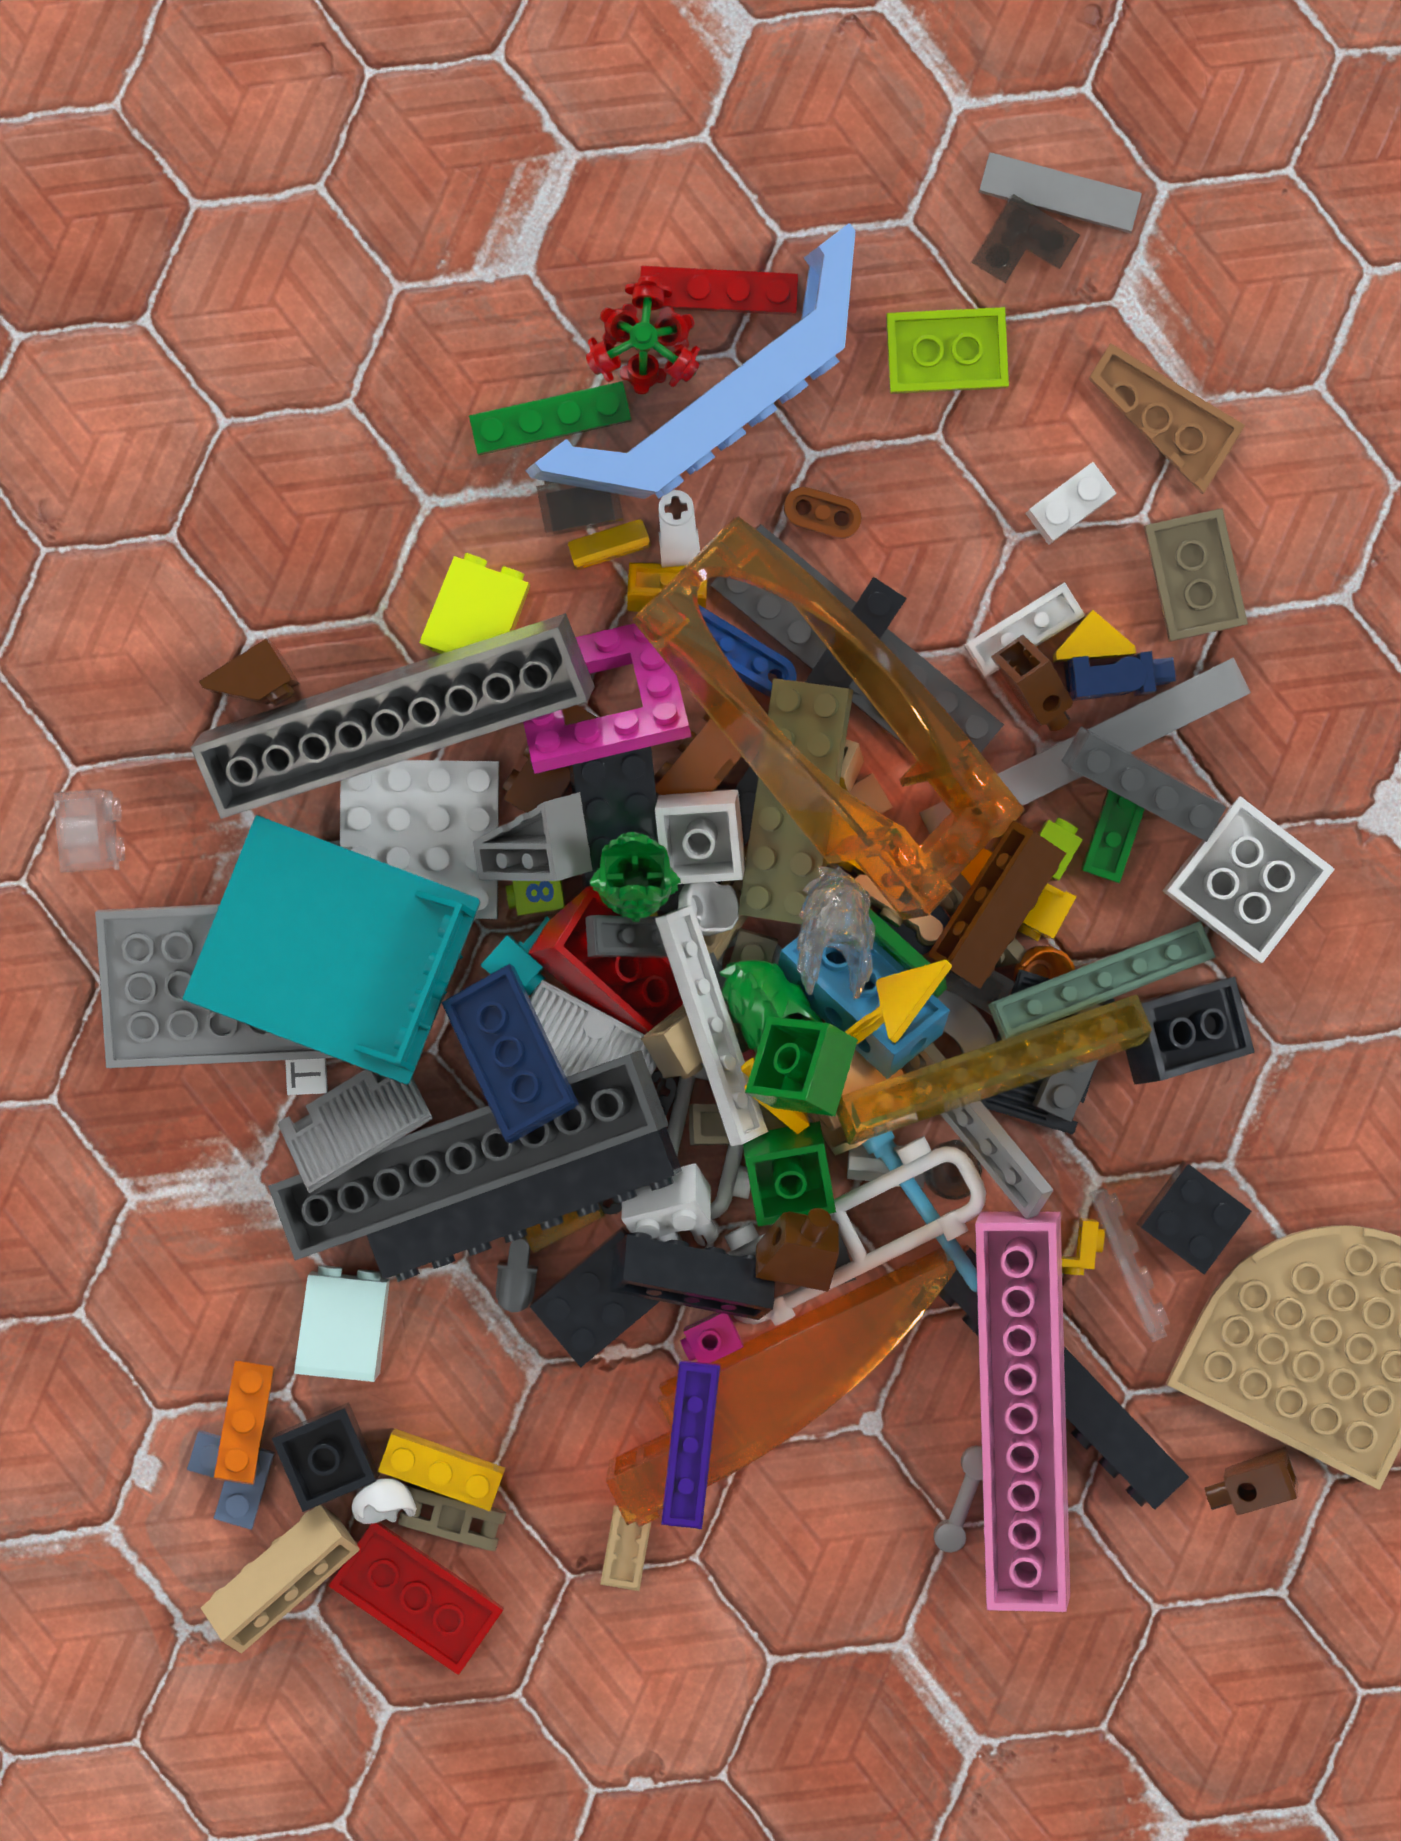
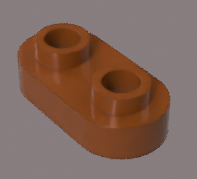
(822, 513)

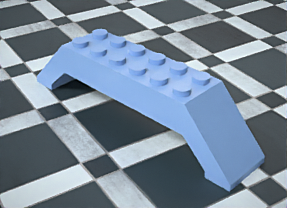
(738, 399)

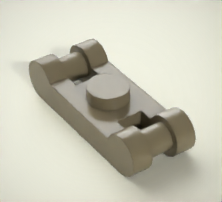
(453, 1519)

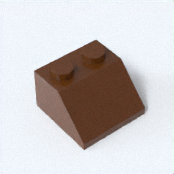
(254, 676)

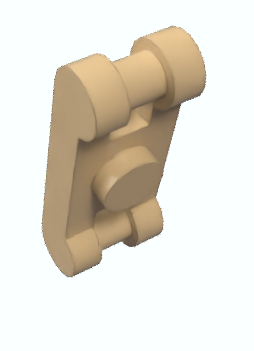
(926, 928)

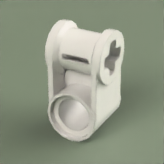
(677, 537)

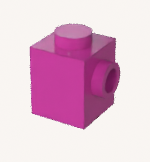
(711, 1338)

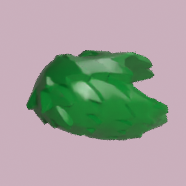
(634, 876)
(758, 991)

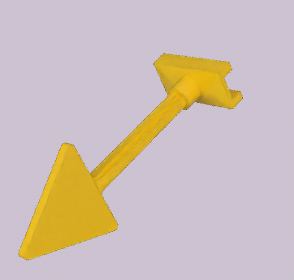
(900, 1002)

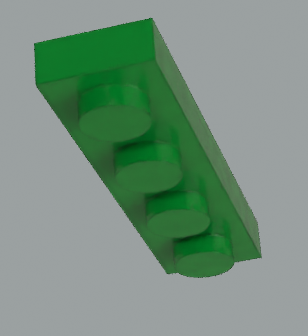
(550, 418)

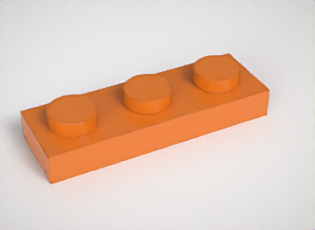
(244, 1422)

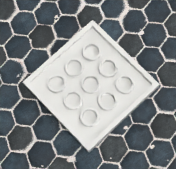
(425, 821)

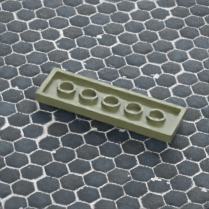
(779, 852)

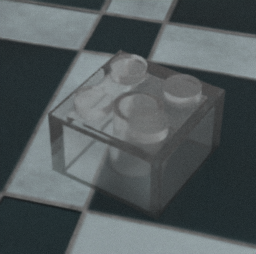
(88, 831)

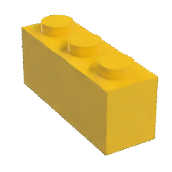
(441, 1469)

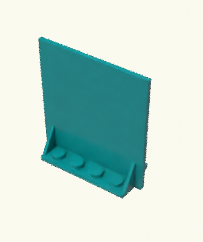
(332, 950)

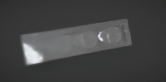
(1137, 1279)

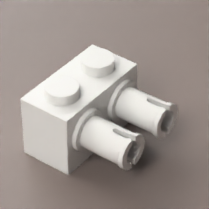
(673, 1208)

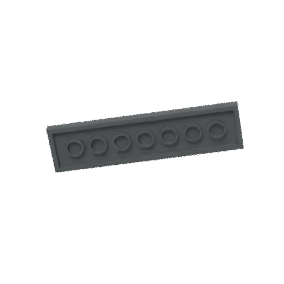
(792, 631)

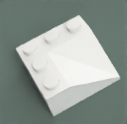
(1248, 880)

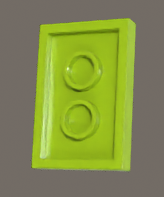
(947, 350)

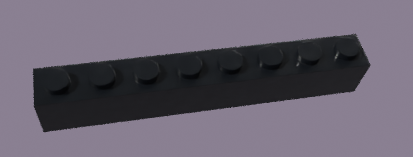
(524, 1204)
(1097, 1417)

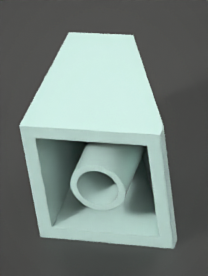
(342, 1324)

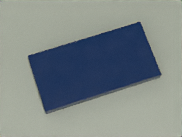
(510, 1053)

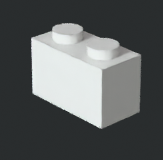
(1070, 503)

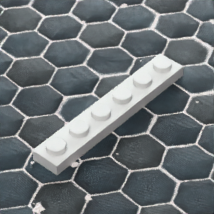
(710, 1024)

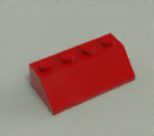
(626, 988)

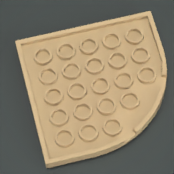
(1308, 1347)

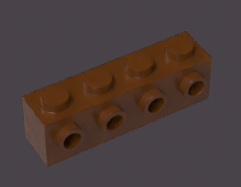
(997, 903)

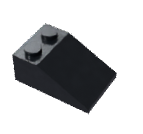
(1191, 1032)

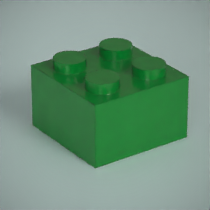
(801, 1066)
(788, 1173)

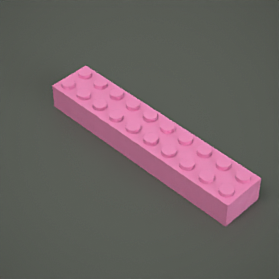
(1023, 1411)

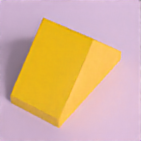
(1094, 639)

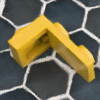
(1088, 1243)

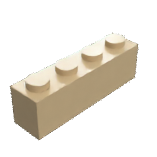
(279, 1578)

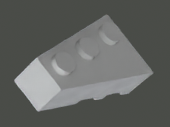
(537, 845)

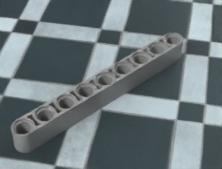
(1127, 730)

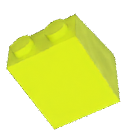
(474, 605)

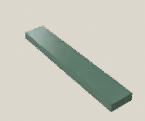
(1101, 980)

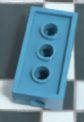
(836, 1006)

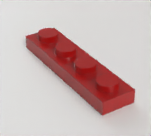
(727, 290)

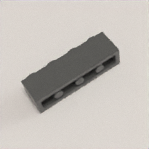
(1143, 784)

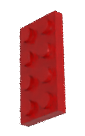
(416, 1597)

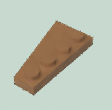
(1171, 417)

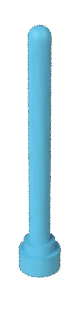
(883, 1147)

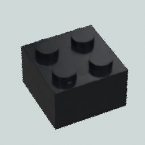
(1193, 1217)
(325, 1457)

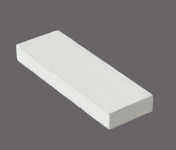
(1035, 621)

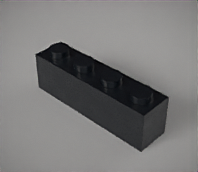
(690, 1276)

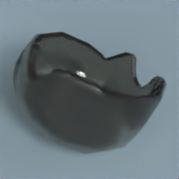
(946, 1178)

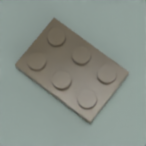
(1195, 575)

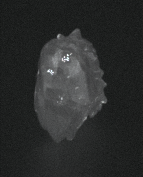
(836, 918)

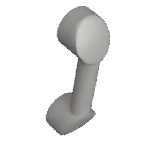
(950, 1533)

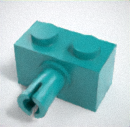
(516, 954)

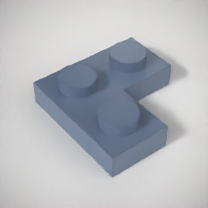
(237, 1501)

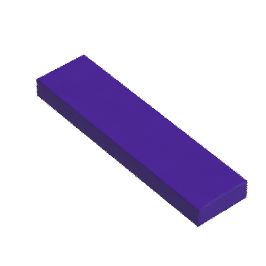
(690, 1444)

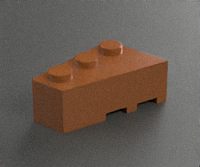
(701, 766)

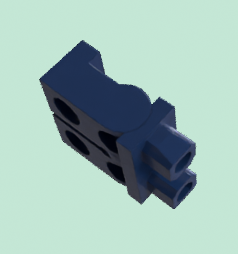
(1124, 676)

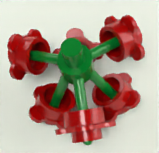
(624, 327)

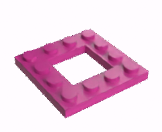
(657, 722)

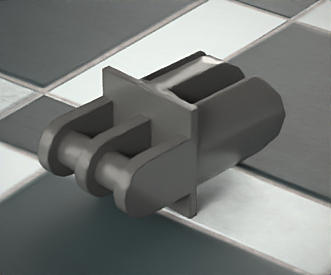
(516, 1278)

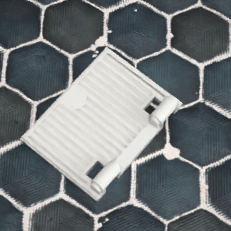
(582, 1033)

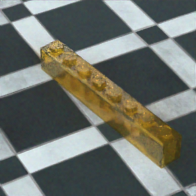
(993, 1069)

